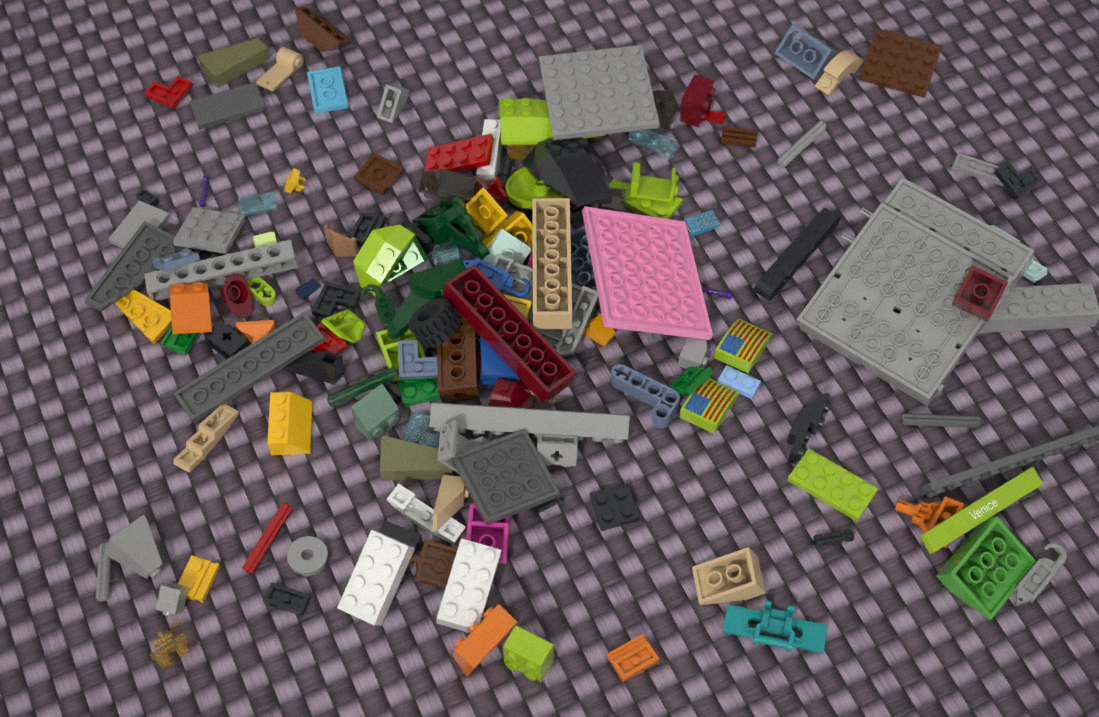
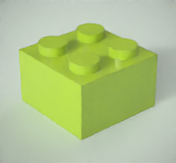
(528, 654)

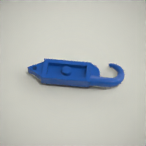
(499, 278)

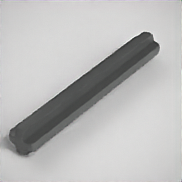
(941, 420)

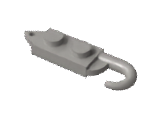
(1039, 576)

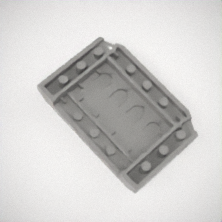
(583, 304)

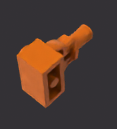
(929, 514)

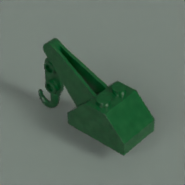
(451, 222)
(423, 288)

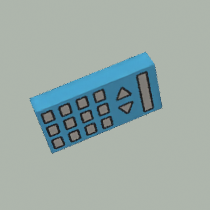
(701, 223)

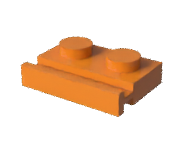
(632, 658)

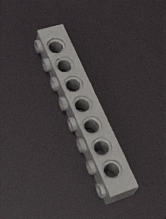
(214, 271)

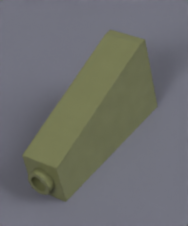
(233, 61)
(410, 461)

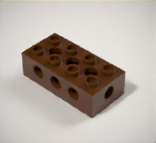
(459, 366)

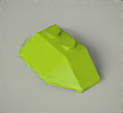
(381, 255)

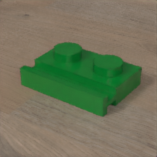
(179, 342)
(691, 380)
(418, 391)

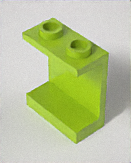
(652, 187)

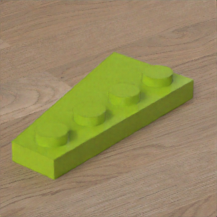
(648, 207)

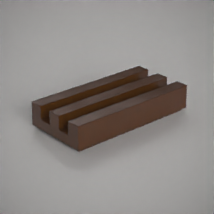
(737, 136)

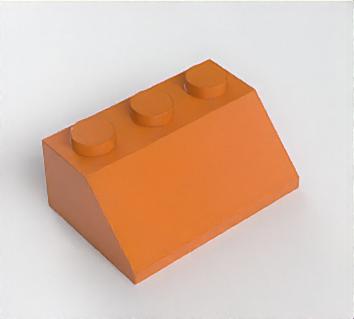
(482, 638)

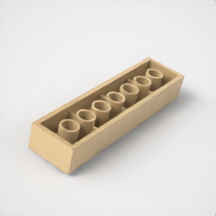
(552, 264)

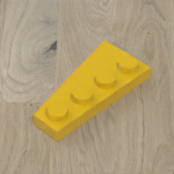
(146, 315)

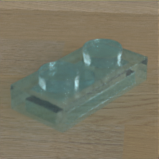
(257, 204)

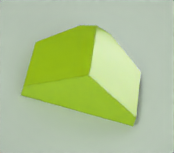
(345, 325)

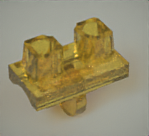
(178, 643)

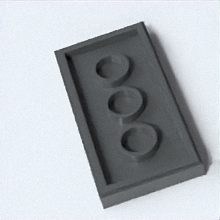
(227, 105)

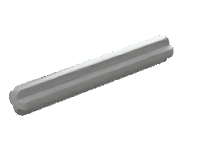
(802, 143)

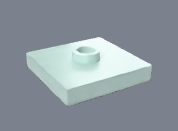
(507, 246)

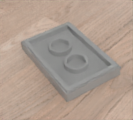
(140, 213)

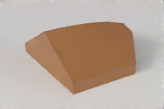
(339, 244)

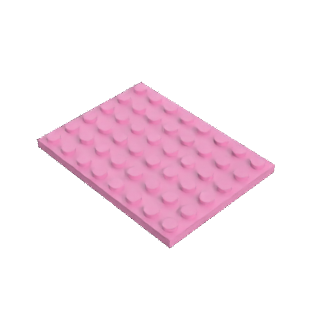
(646, 274)

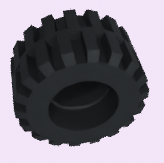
(434, 322)

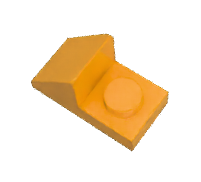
(597, 331)

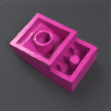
(491, 535)

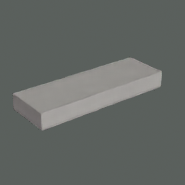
(976, 168)

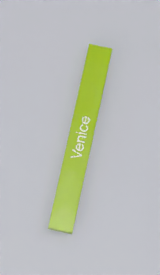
(980, 510)

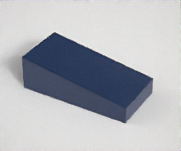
(307, 289)

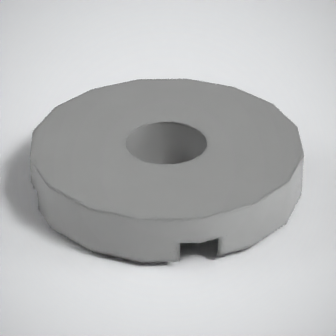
(307, 545)

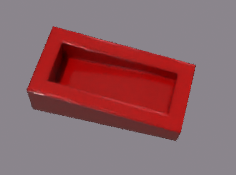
(717, 117)

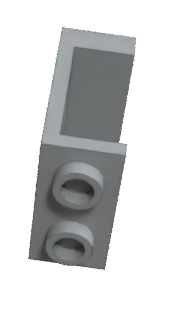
(453, 443)

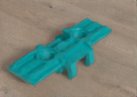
(777, 624)

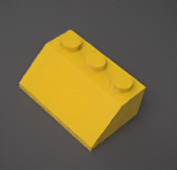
(517, 226)
(289, 424)

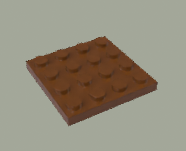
(900, 63)

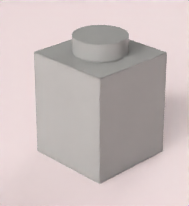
(171, 598)

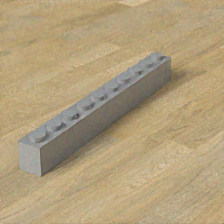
(534, 421)

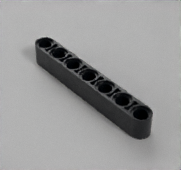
(797, 254)

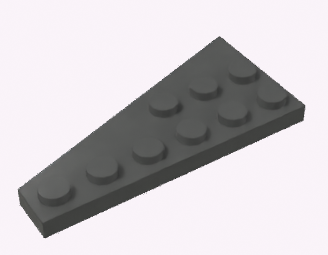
(131, 264)

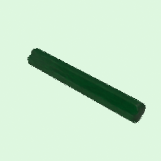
(363, 386)

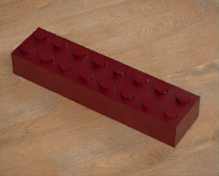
(509, 333)

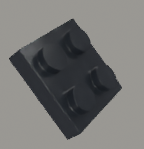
(614, 507)

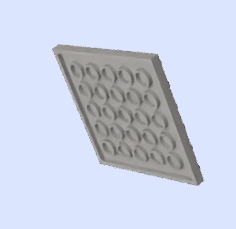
(598, 92)

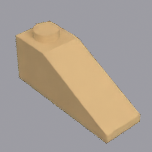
(449, 499)

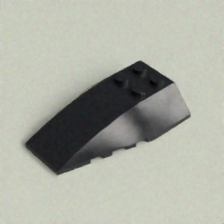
(569, 170)

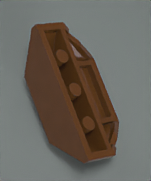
(319, 30)

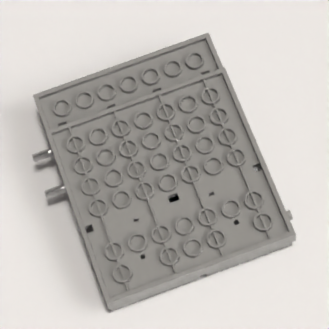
(913, 261)

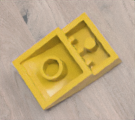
(485, 213)

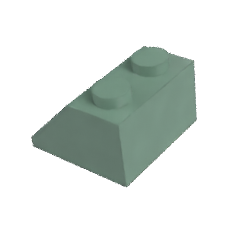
(375, 413)

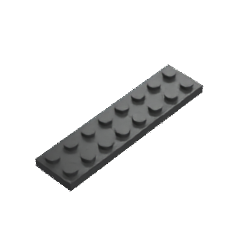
(249, 367)

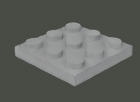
(209, 230)

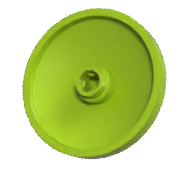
(523, 188)

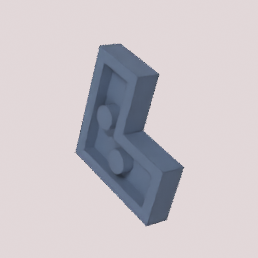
(413, 367)

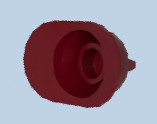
(237, 296)

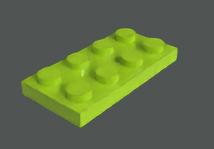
(832, 484)

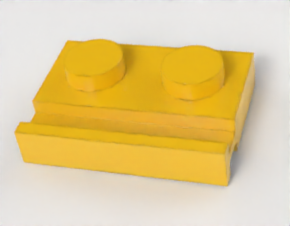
(198, 577)

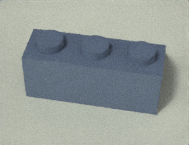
(805, 51)

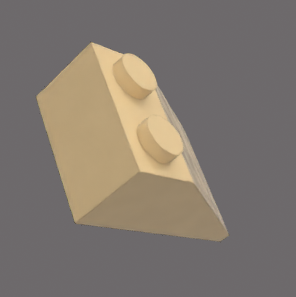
(729, 578)

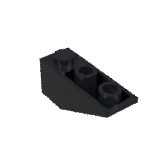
(319, 366)

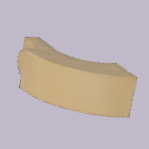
(836, 70)

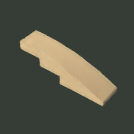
(207, 437)

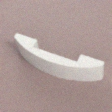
(422, 514)

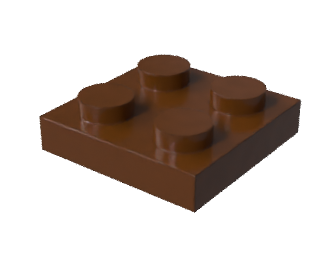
(379, 174)

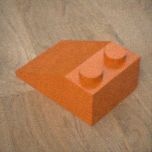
(190, 308)

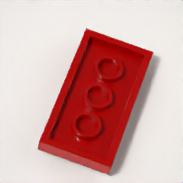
(461, 154)

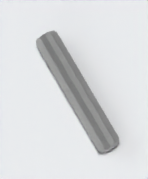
(103, 574)

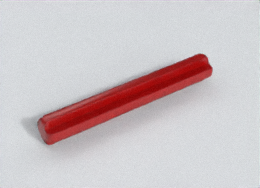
(267, 538)

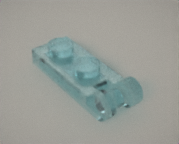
(654, 142)

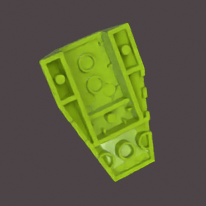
(524, 121)

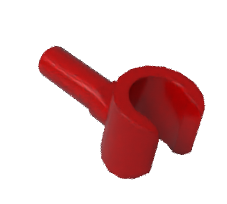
(498, 185)

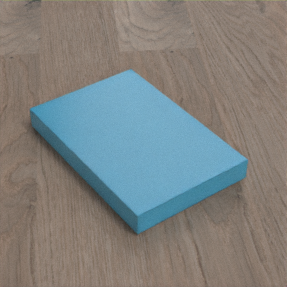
(327, 90)

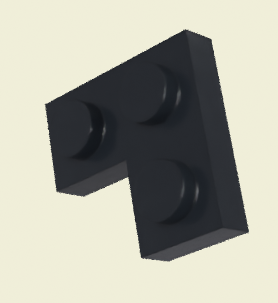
(1017, 183)
(334, 295)

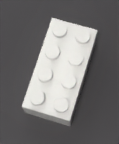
(376, 578)
(468, 585)

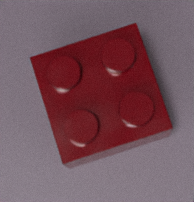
(697, 100)
(979, 293)

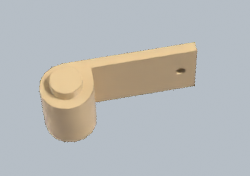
(287, 63)

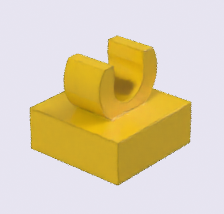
(293, 181)

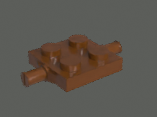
(434, 563)

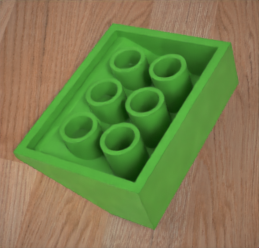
(987, 567)

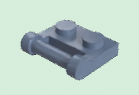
(175, 260)

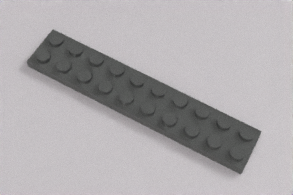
(1007, 463)

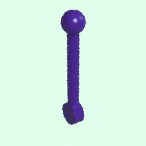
(202, 202)
(729, 295)

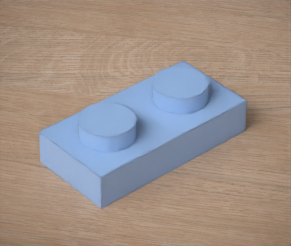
(739, 381)

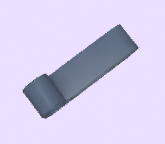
(624, 378)

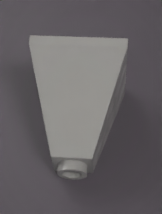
(136, 549)

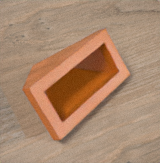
(255, 329)

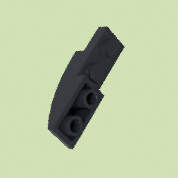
(807, 424)

